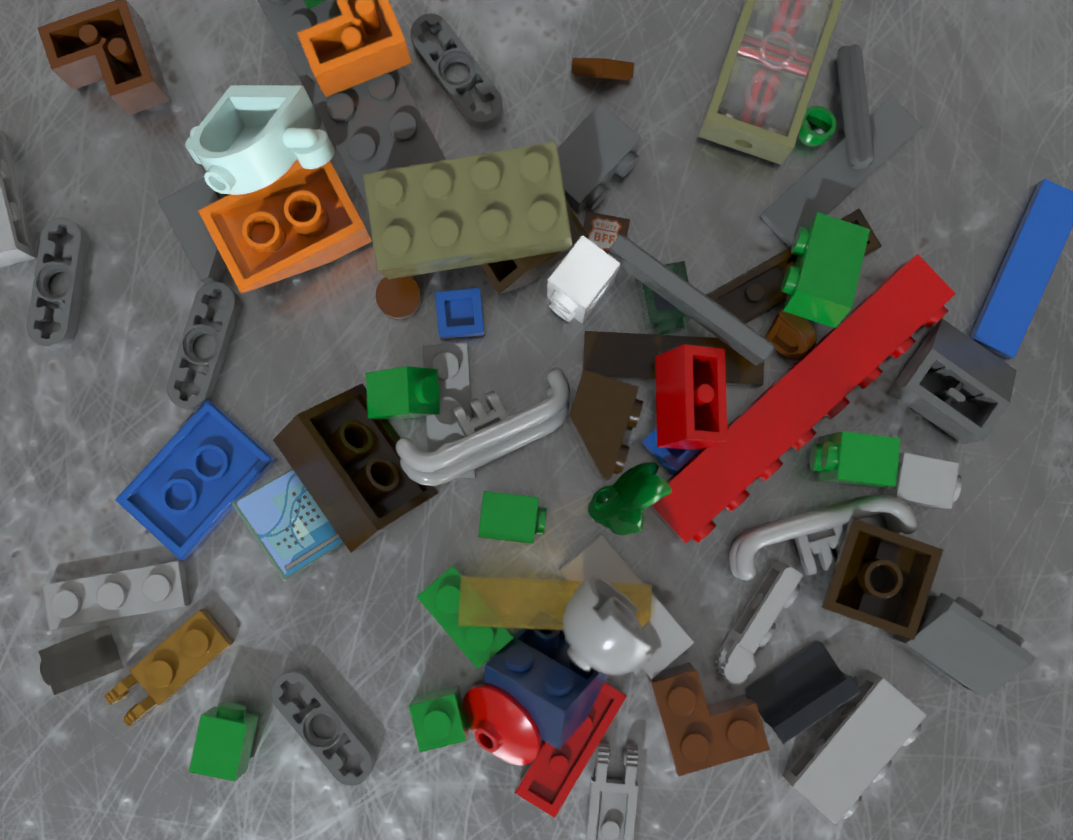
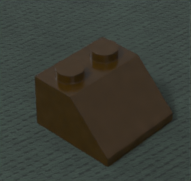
(882, 578)

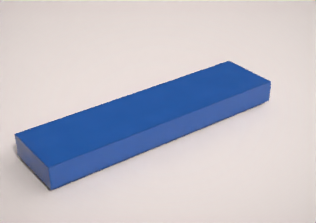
(1025, 270)

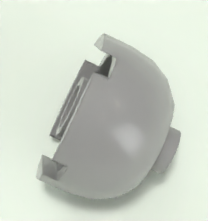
(605, 630)

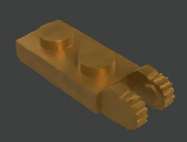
(172, 664)

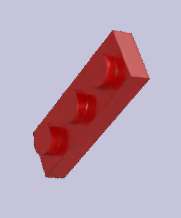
(556, 771)

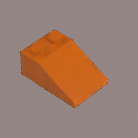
(285, 227)

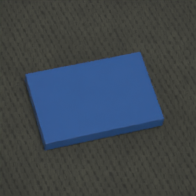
(195, 479)

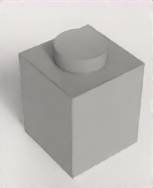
(926, 481)

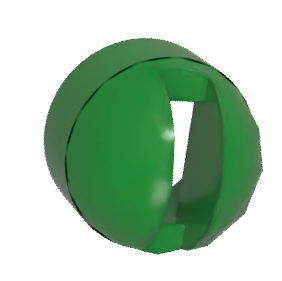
(817, 126)

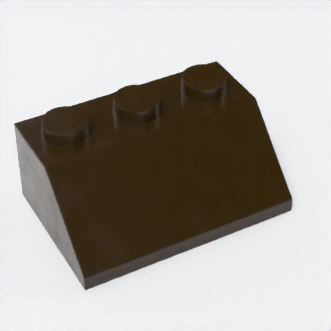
(351, 467)

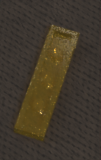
(531, 601)

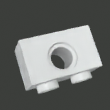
(581, 280)

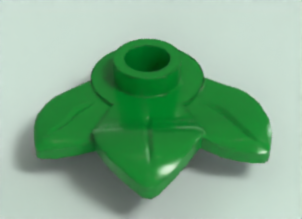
(622, 503)

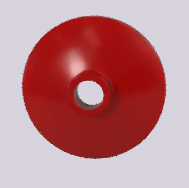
(501, 724)

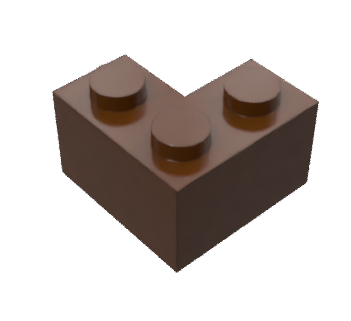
(110, 46)
(703, 733)

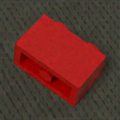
(691, 398)

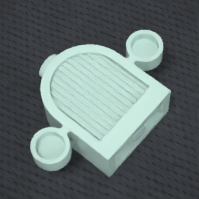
(257, 137)

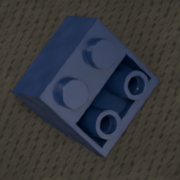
(546, 682)

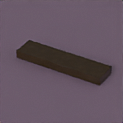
(760, 287)
(633, 356)

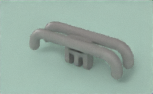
(487, 434)
(818, 532)

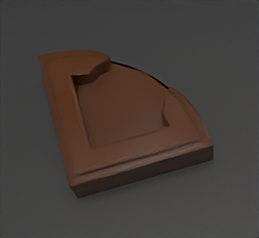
(602, 68)

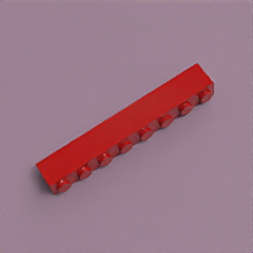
(801, 397)

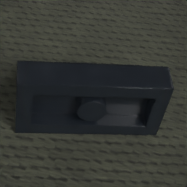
(801, 691)

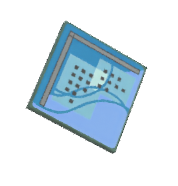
(287, 524)

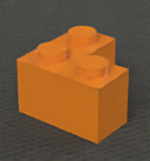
(355, 45)

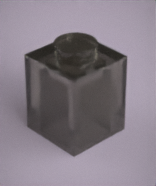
(79, 659)

